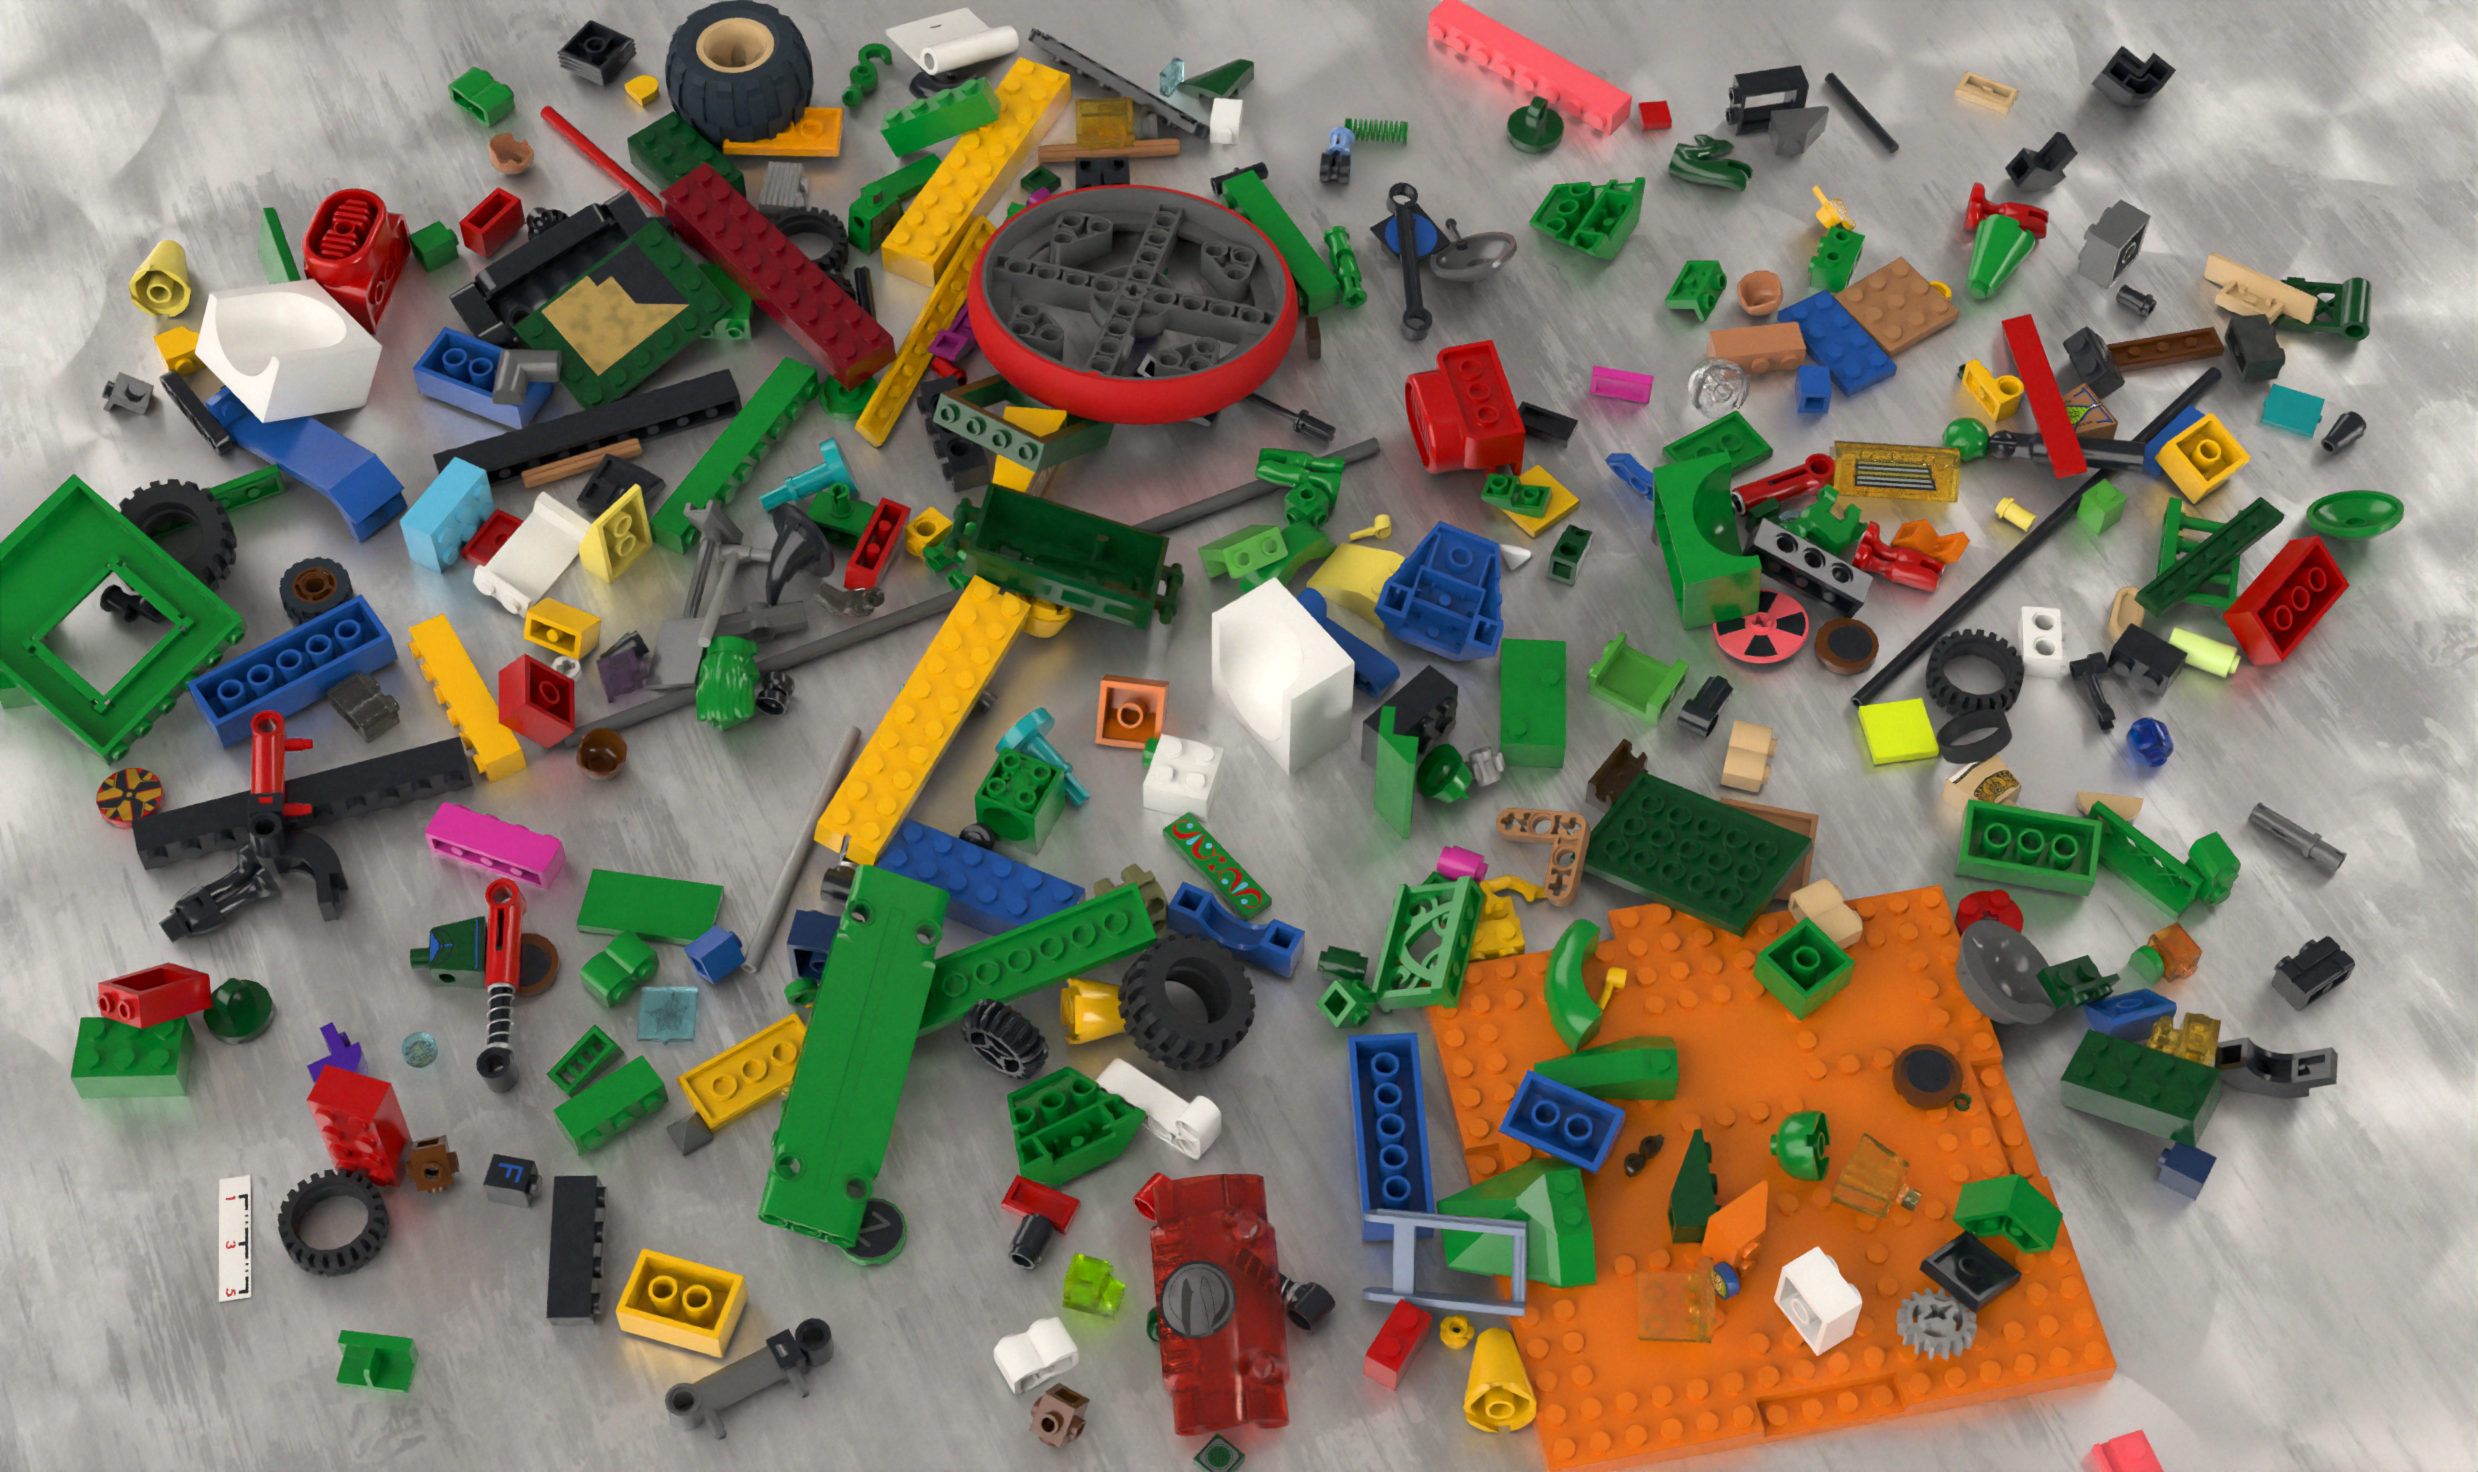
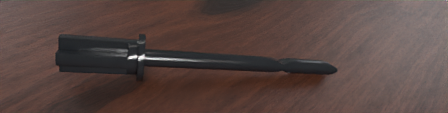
(1302, 421)

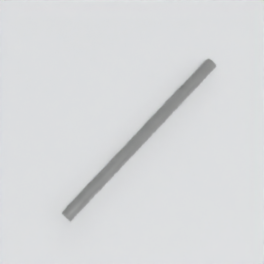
(800, 850)

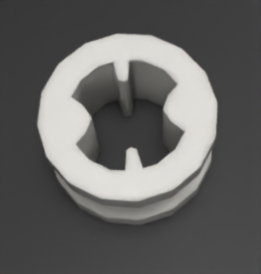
(566, 662)

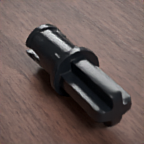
(1259, 168)

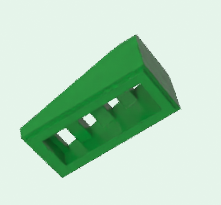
(601, 1062)

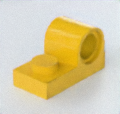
(1996, 396)

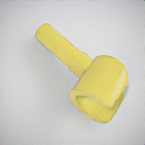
(1382, 529)

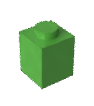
(2101, 507)

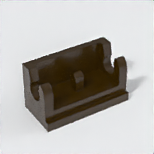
(1614, 776)

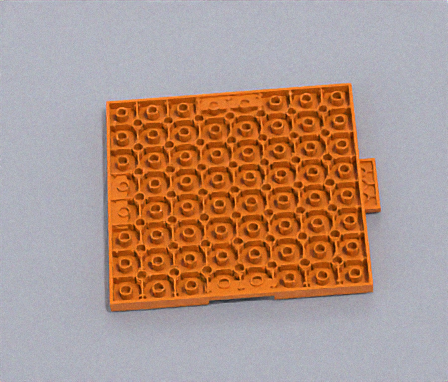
(1741, 1071)

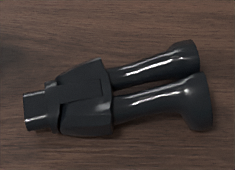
(200, 913)

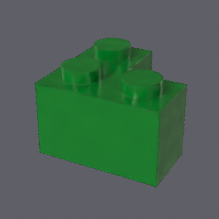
(2009, 1209)

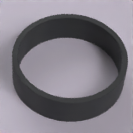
(1978, 750)

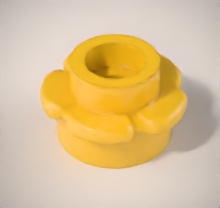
(1453, 1339)

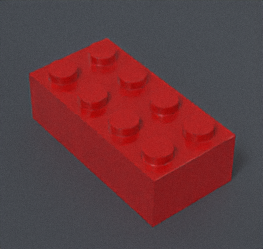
(2286, 600)
(361, 1125)

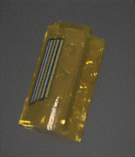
(1896, 471)

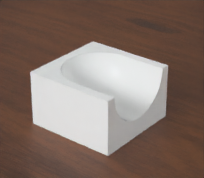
(287, 350)
(1282, 675)

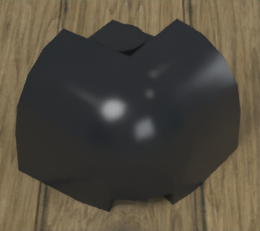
(2131, 80)

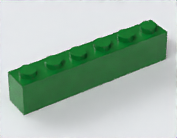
(1313, 280)

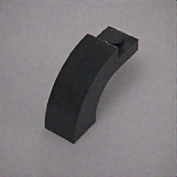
(315, 858)
(2274, 1073)

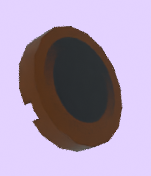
(1846, 646)
(537, 965)
(1927, 1076)

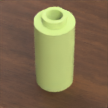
(2205, 652)

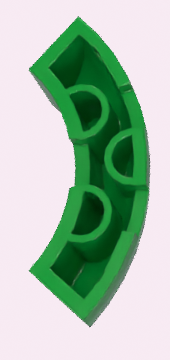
(1569, 1004)

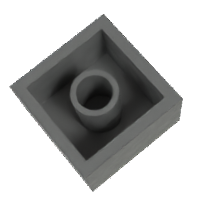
(2113, 243)

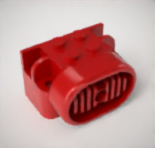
(357, 253)
(1465, 412)

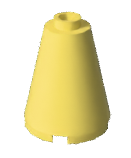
(162, 281)

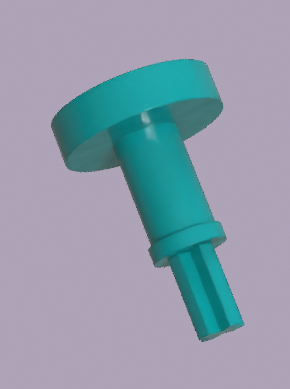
(833, 470)
(1029, 738)

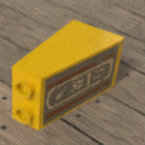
(1016, 476)

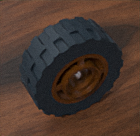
(314, 588)

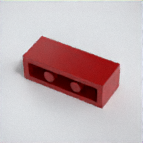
(877, 545)

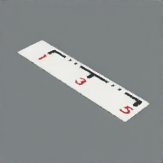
(234, 1238)

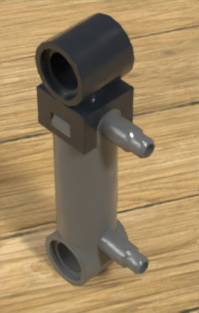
(780, 1360)

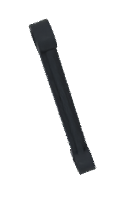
(1409, 261)

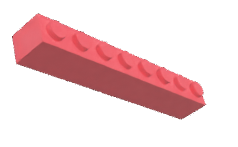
(1530, 65)

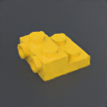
(1497, 935)

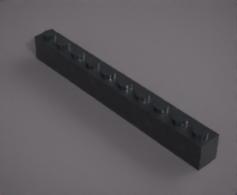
(640, 417)
(332, 793)

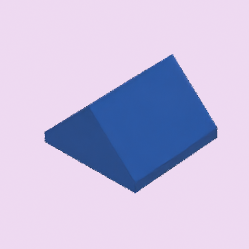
(2129, 1014)

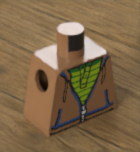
(2089, 414)

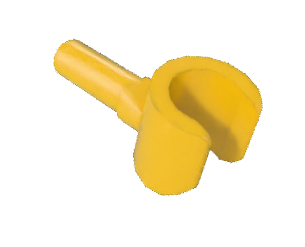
(1615, 978)

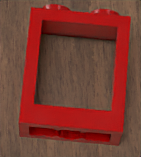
(154, 995)

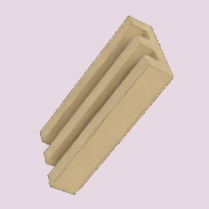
(1986, 92)

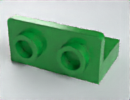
(1698, 287)

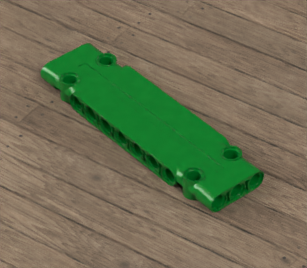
(854, 1057)

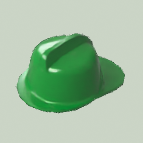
(1444, 774)

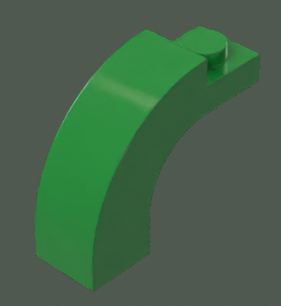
(1302, 544)

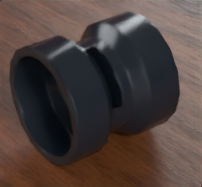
(1342, 168)
(775, 691)

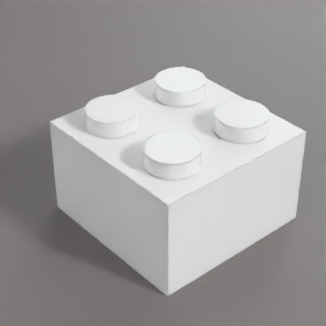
(1183, 777)
(1818, 1300)

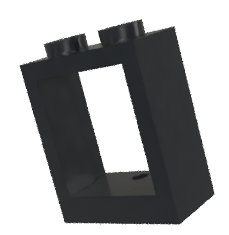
(1757, 119)

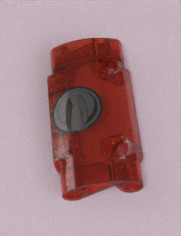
(1219, 1304)

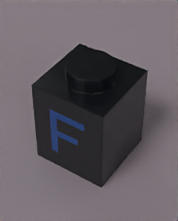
(512, 1181)

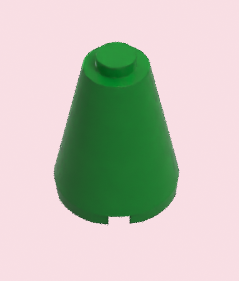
(1996, 254)

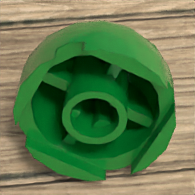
(1802, 1144)

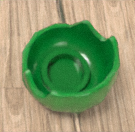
(1969, 436)

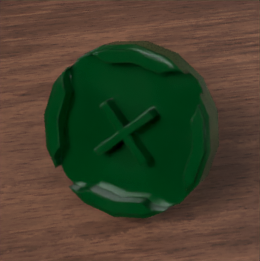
(1535, 127)
(239, 1011)

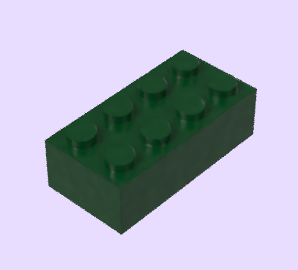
(674, 149)
(2141, 1087)

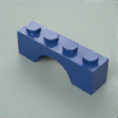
(1269, 945)

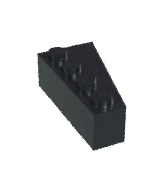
(576, 1250)

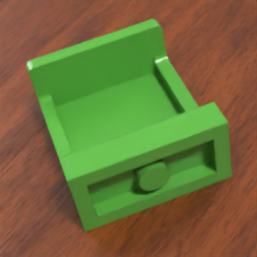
(1243, 551)
(1636, 681)

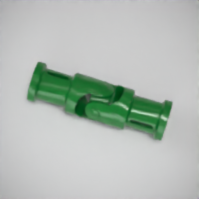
(1345, 266)

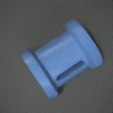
(1340, 145)

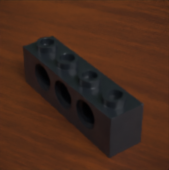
(962, 458)
(1808, 569)

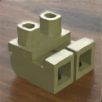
(1151, 892)

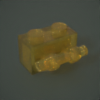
(1104, 123)
(2193, 1041)

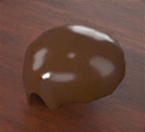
(601, 754)

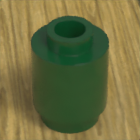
(1342, 964)

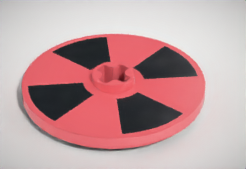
(1781, 634)

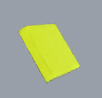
(1898, 731)

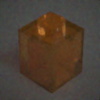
(2177, 951)

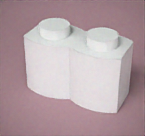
(1036, 1355)

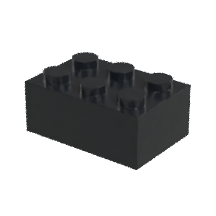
(1423, 710)

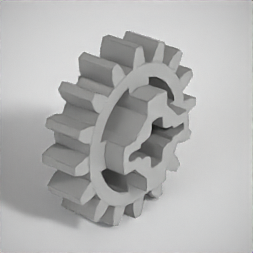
(1936, 1324)

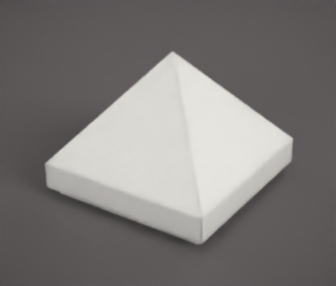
(1515, 555)

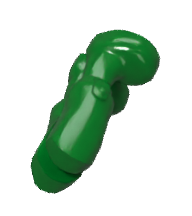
(1294, 467)

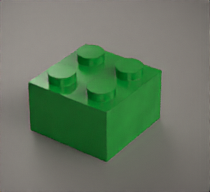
(1803, 968)

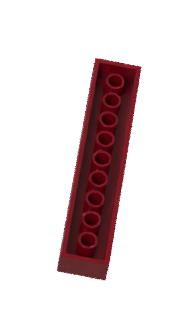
(778, 276)

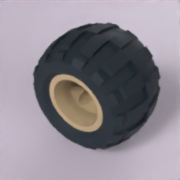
(739, 72)

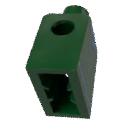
(455, 954)

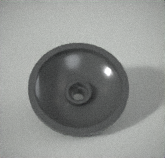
(1482, 258)

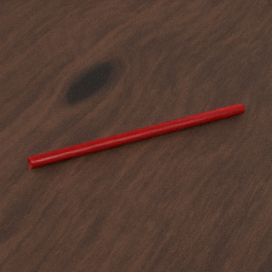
(609, 166)

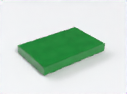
(1725, 434)

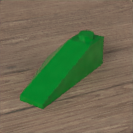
(1619, 1070)

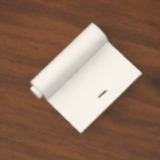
(953, 40)

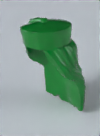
(727, 680)

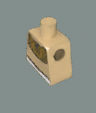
(1982, 781)

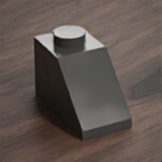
(1796, 129)

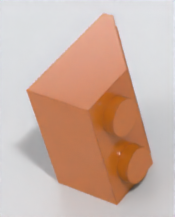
(1131, 711)
(1738, 1230)

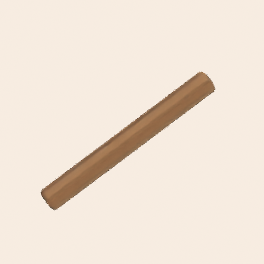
(1142, 148)

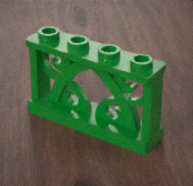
(1452, 957)

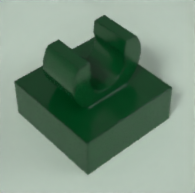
(1768, 509)

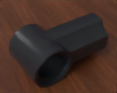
(1703, 711)

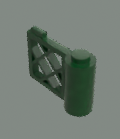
(2350, 312)

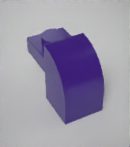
(342, 1054)

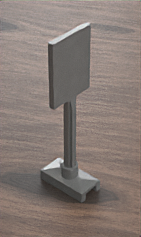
(677, 653)

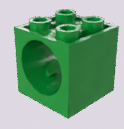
(1021, 800)

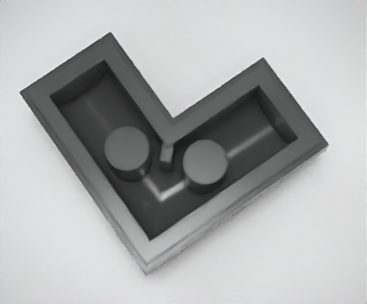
(522, 366)

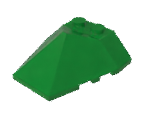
(1559, 1227)

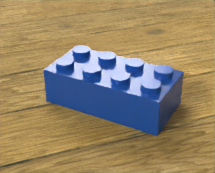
(464, 373)

